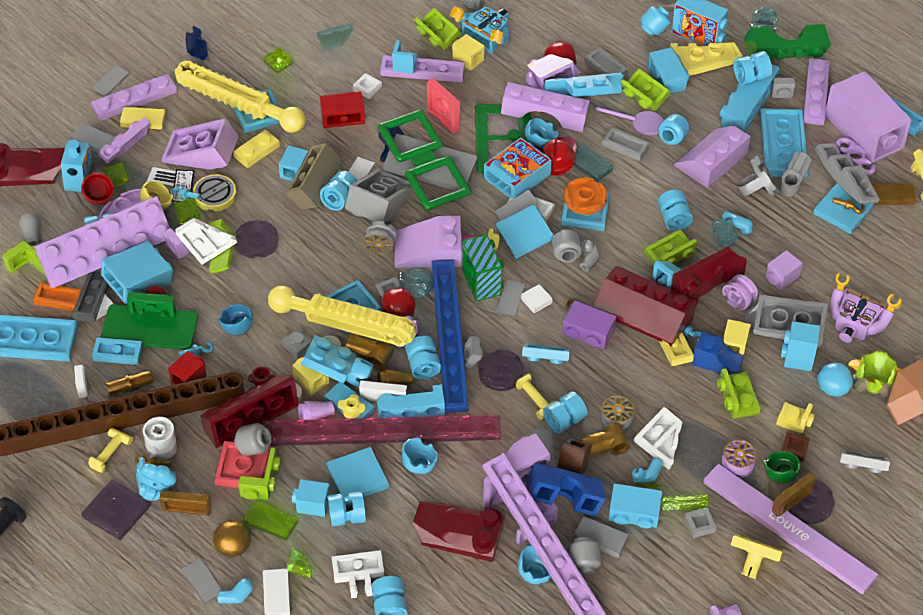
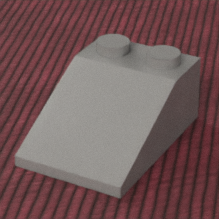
(378, 195)

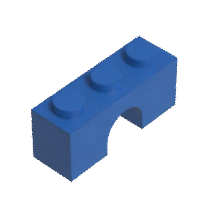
(583, 491)

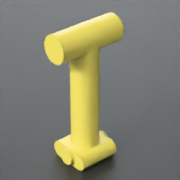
(525, 383)
(117, 438)

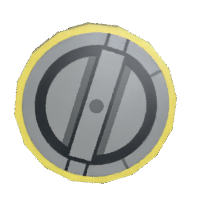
(215, 192)

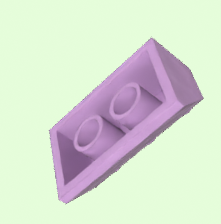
(715, 155)

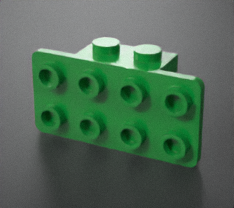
(152, 321)

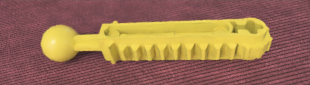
(238, 95)
(345, 316)

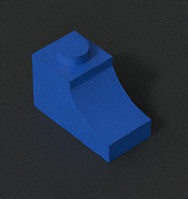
(714, 355)

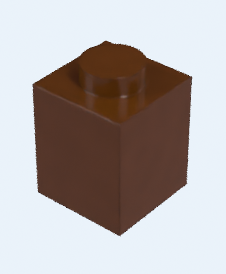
(574, 456)

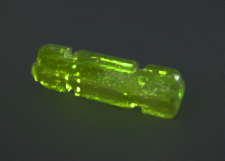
(684, 502)

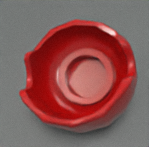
(561, 49)
(97, 188)
(398, 302)

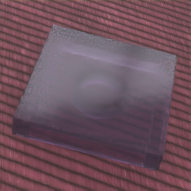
(116, 509)

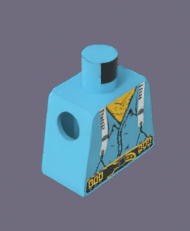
(76, 159)

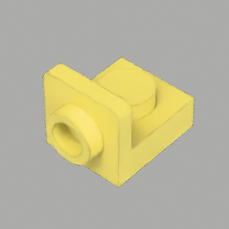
(795, 418)

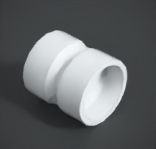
(160, 438)

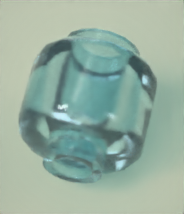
(765, 18)

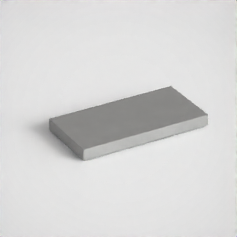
(440, 176)

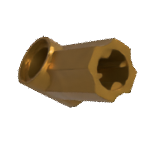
(375, 352)
(610, 440)

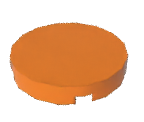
(585, 196)

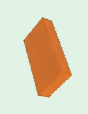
(57, 297)

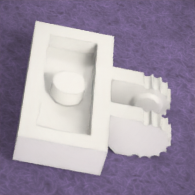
(358, 567)

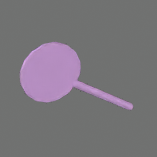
(644, 122)

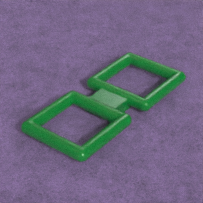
(424, 159)

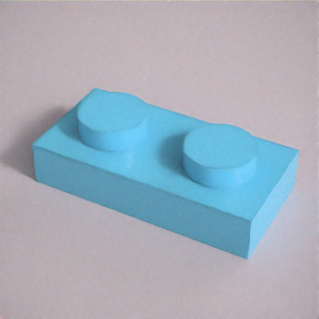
(117, 351)
(555, 354)

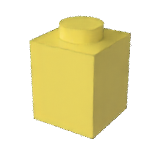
(468, 51)
(736, 335)
(309, 379)

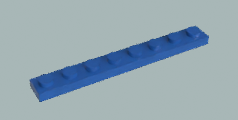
(449, 336)

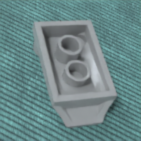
(774, 316)

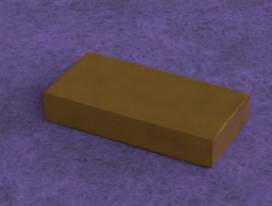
(895, 194)
(793, 495)
(185, 503)

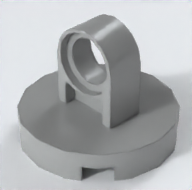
(758, 179)

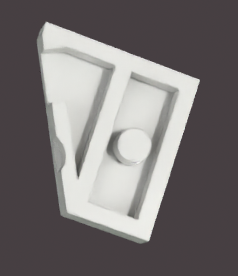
(204, 240)
(661, 437)

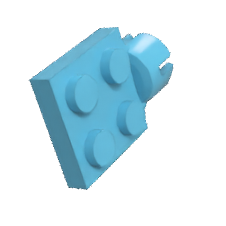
(336, 362)

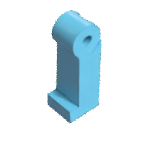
(412, 405)

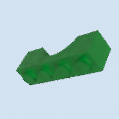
(810, 42)

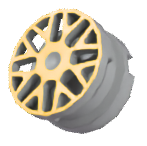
(380, 237)
(617, 412)

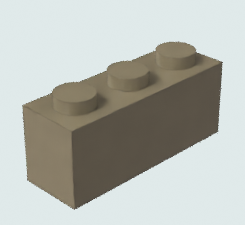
(313, 175)

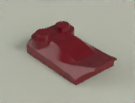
(29, 165)
(708, 273)
(459, 529)

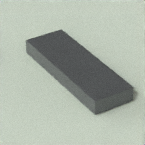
(90, 297)

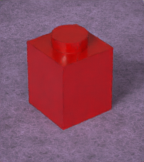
(187, 369)

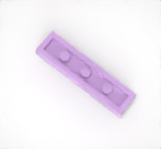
(427, 69)
(816, 91)
(134, 97)

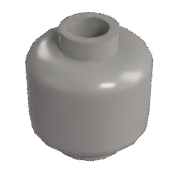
(566, 246)
(252, 439)
(585, 555)

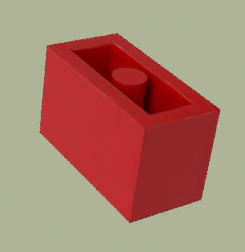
(342, 109)

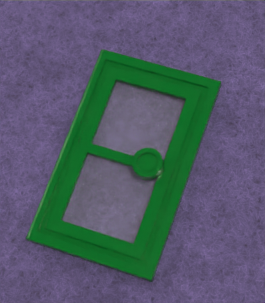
(495, 132)

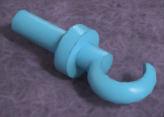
(185, 193)
(689, 332)
(196, 349)

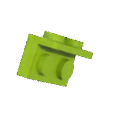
(738, 394)

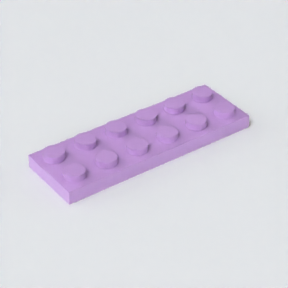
(85, 247)

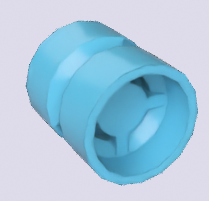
(750, 68)
(336, 191)
(675, 210)
(423, 357)
(566, 411)
(337, 508)
(388, 596)

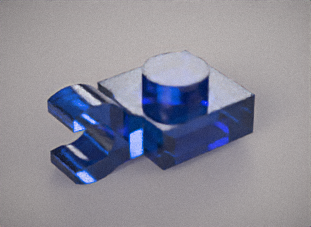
(195, 45)

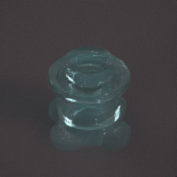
(723, 230)

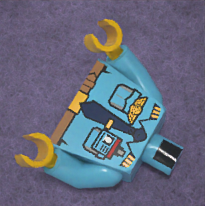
(484, 26)

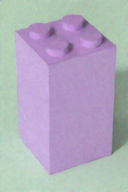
(867, 116)

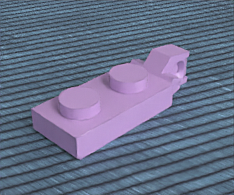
(125, 141)

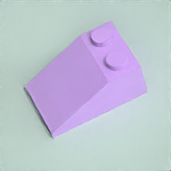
(202, 145)
(428, 242)
(522, 456)

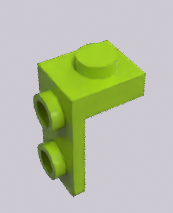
(19, 256)
(222, 261)
(260, 488)

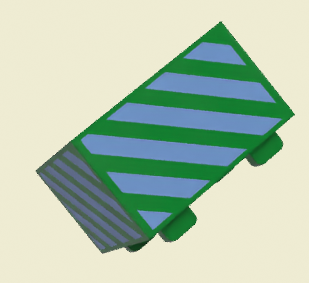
(482, 267)

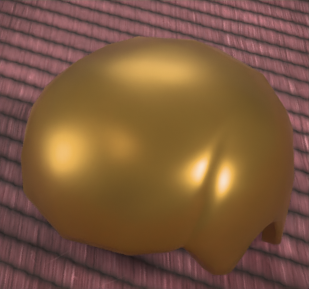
(231, 538)

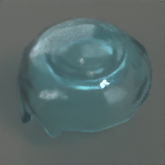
(416, 282)

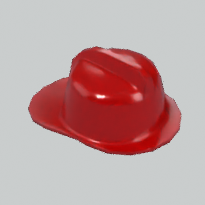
(562, 154)

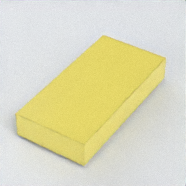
(154, 116)

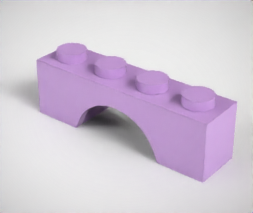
(524, 99)

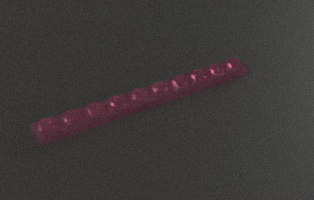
(383, 430)

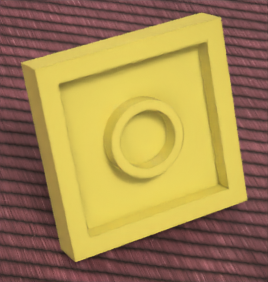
(756, 551)

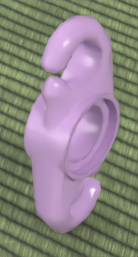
(855, 149)

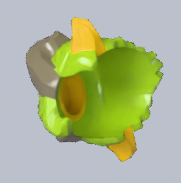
(874, 373)

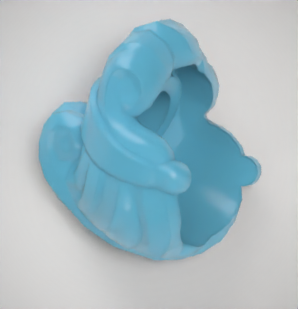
(153, 479)

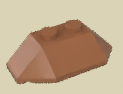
(906, 393)

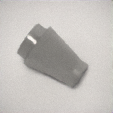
(30, 228)

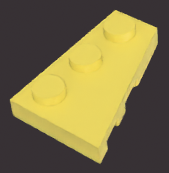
(706, 58)

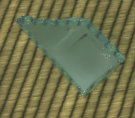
(334, 37)

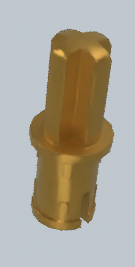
(128, 383)

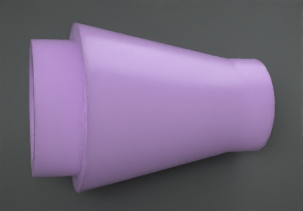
(315, 410)

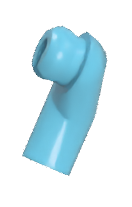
(742, 223)
(648, 475)
(238, 593)

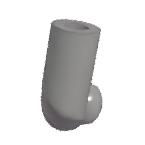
(590, 253)

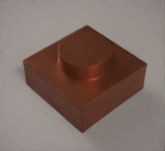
(796, 444)

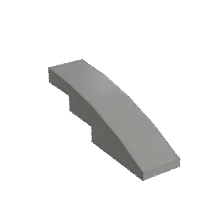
(849, 177)

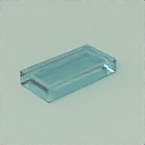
(591, 163)

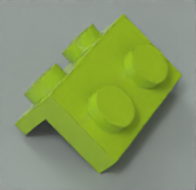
(438, 28)
(646, 90)
(671, 248)

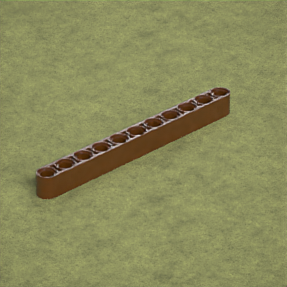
(160, 402)

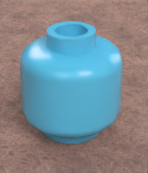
(655, 20)
(673, 129)

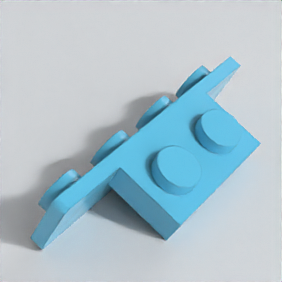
(586, 85)

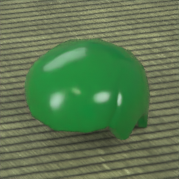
(782, 467)

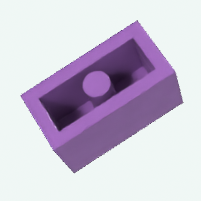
(589, 325)

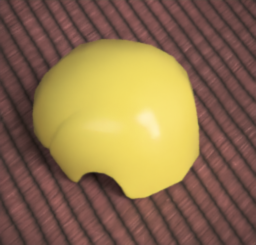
(154, 188)

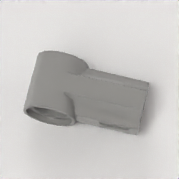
(795, 173)

